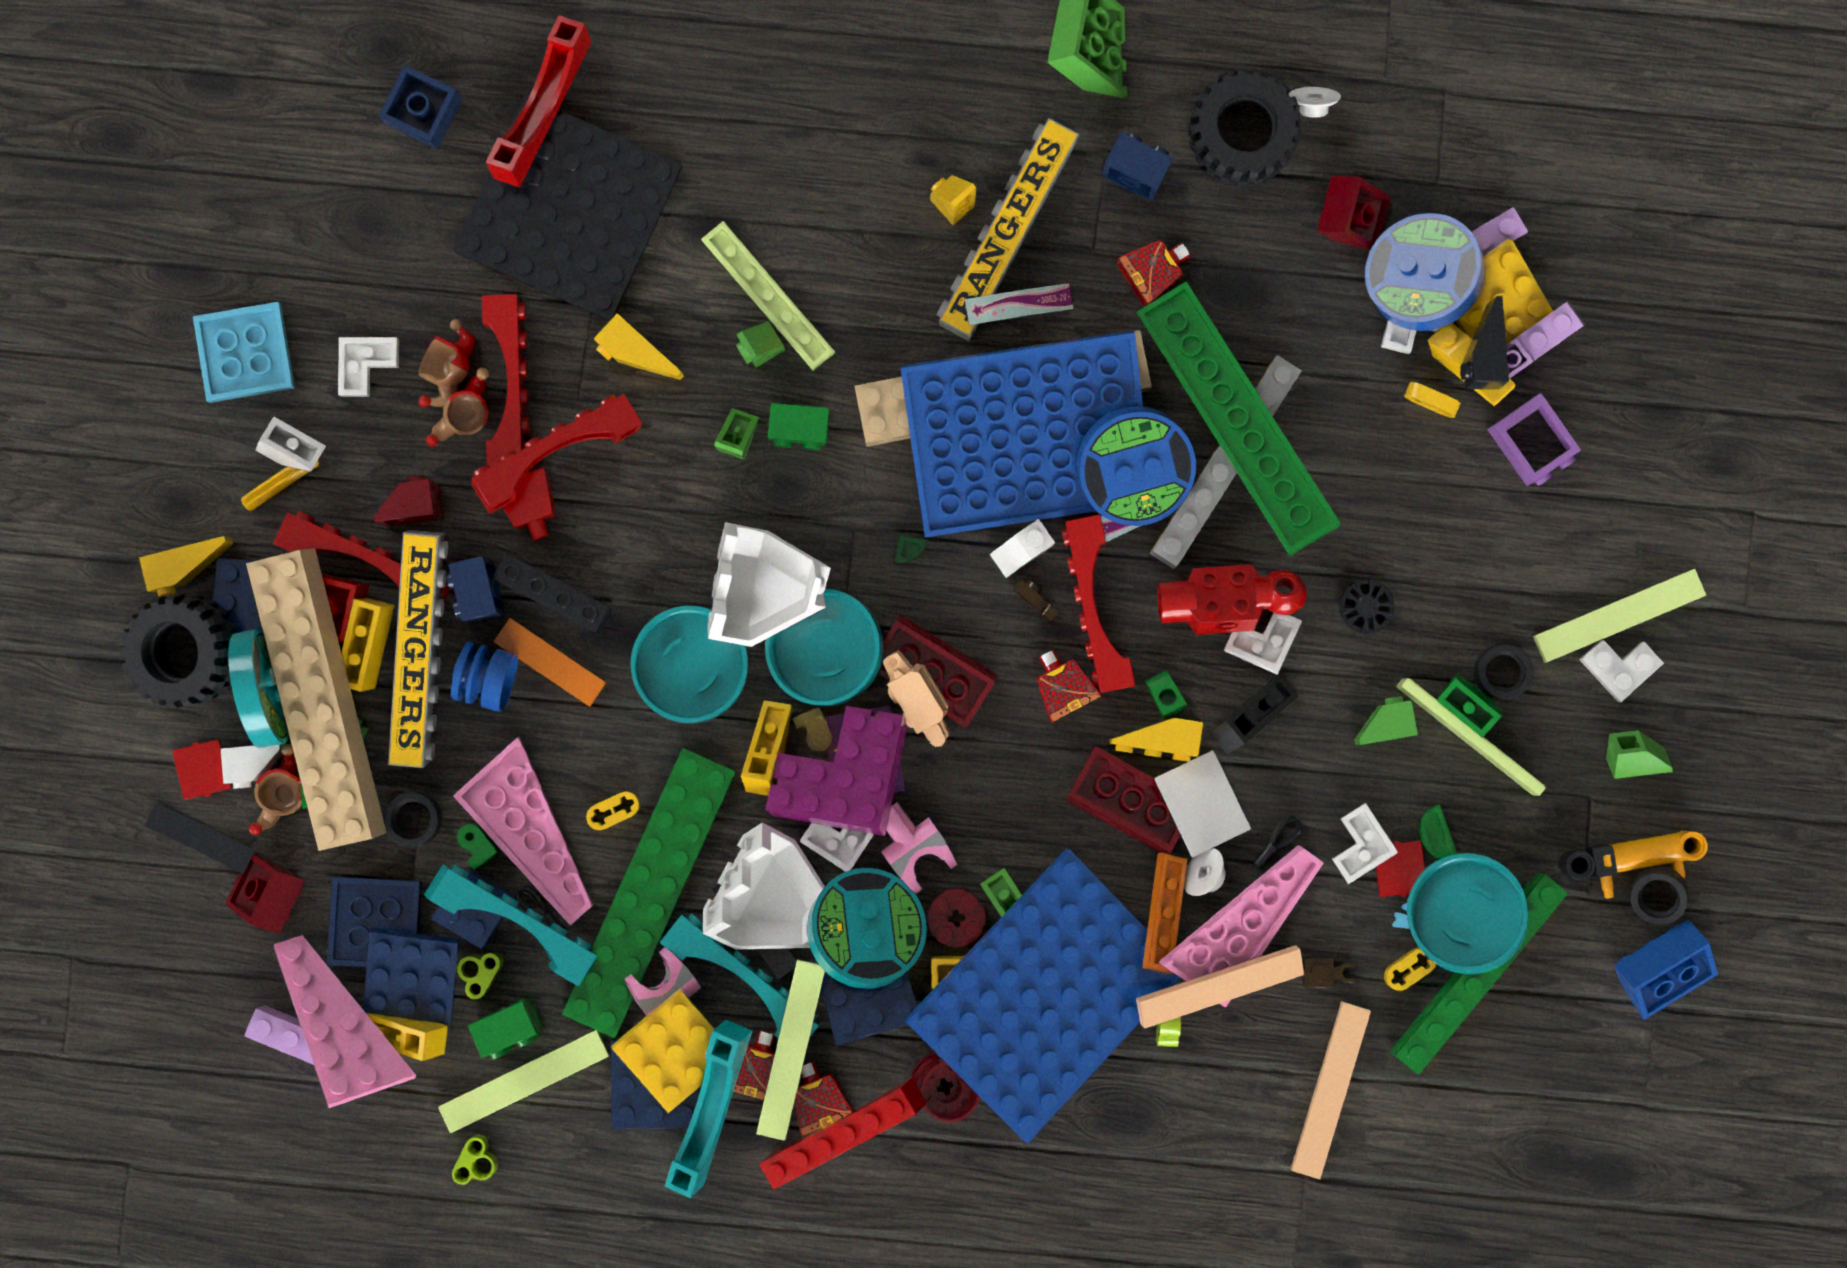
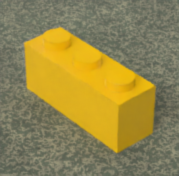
(366, 642)

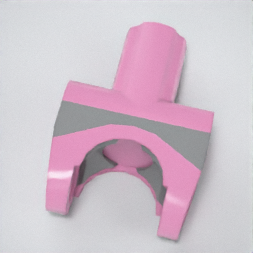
(911, 843)
(676, 977)

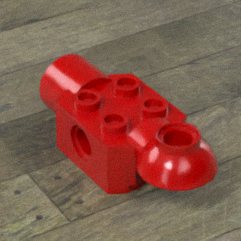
(1228, 598)

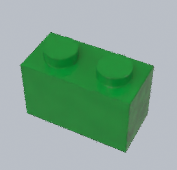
(798, 425)
(1470, 705)

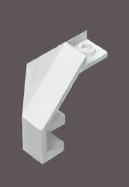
(762, 586)
(763, 894)

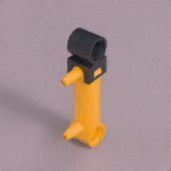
(1632, 855)

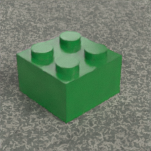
(510, 1025)

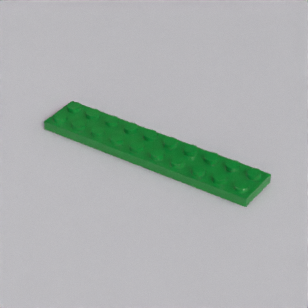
(1238, 419)
(650, 891)

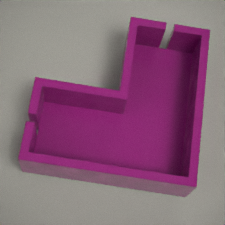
(854, 788)

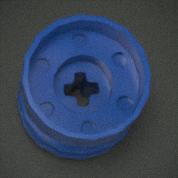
(477, 675)

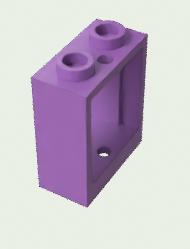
(1514, 455)

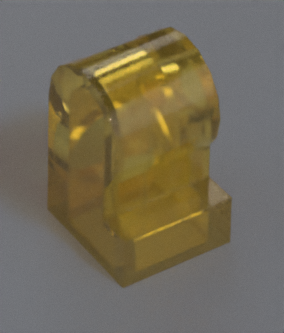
(818, 732)

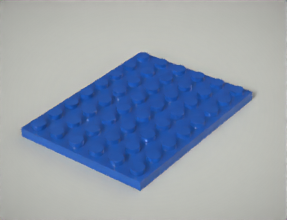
(1005, 428)
(1041, 996)

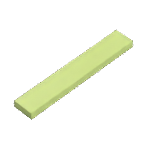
(768, 295)
(1619, 615)
(1478, 743)
(791, 1050)
(523, 1081)

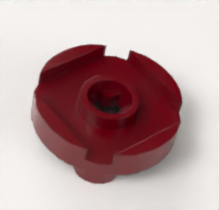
(946, 931)

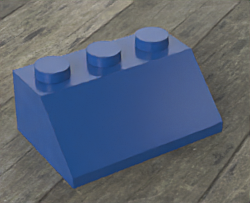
(1666, 968)

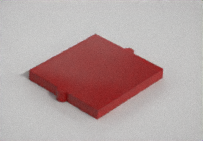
(200, 769)
(1400, 871)

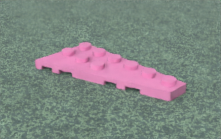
(518, 818)
(1247, 922)
(342, 1040)

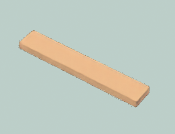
(1219, 986)
(1330, 1090)

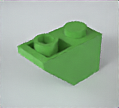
(759, 344)
(1635, 755)

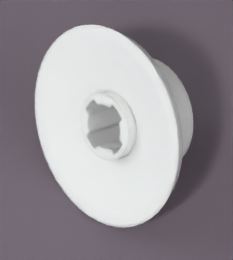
(1315, 100)
(1205, 873)

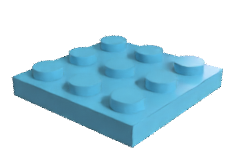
(243, 352)

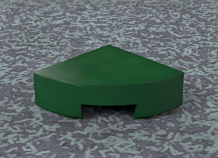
(909, 548)

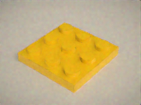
(1522, 297)
(668, 1050)

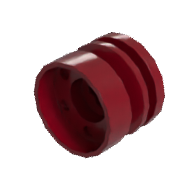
(954, 1100)

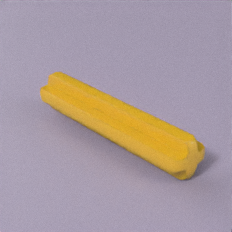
(272, 487)

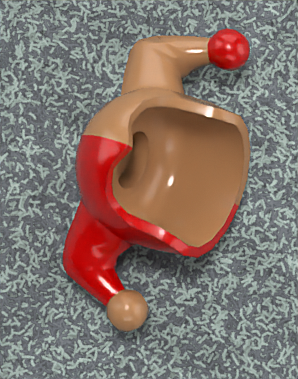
(446, 364)
(463, 411)
(277, 792)

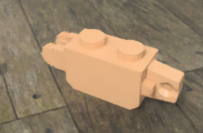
(918, 697)

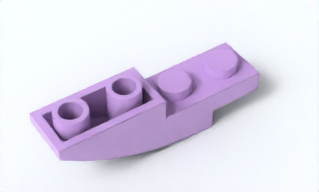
(1503, 227)
(1542, 337)

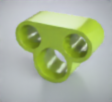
(485, 975)
(1168, 1033)
(468, 1159)

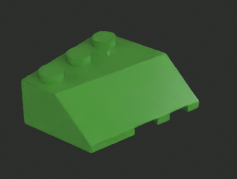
(1089, 45)

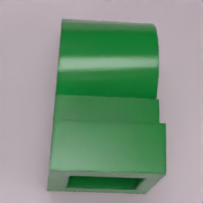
(1166, 695)
(479, 844)

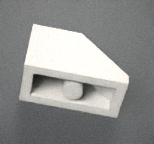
(289, 446)
(1022, 548)
(247, 764)

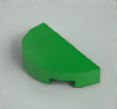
(1435, 833)

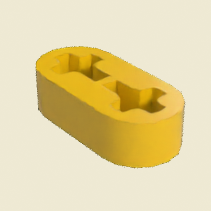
(1432, 399)
(610, 804)
(1413, 975)

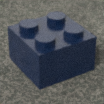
(420, 107)
(1136, 165)
(475, 590)
(472, 924)

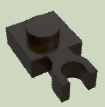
(1030, 593)
(1321, 972)

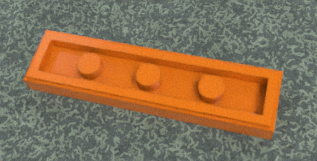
(550, 662)
(1164, 911)

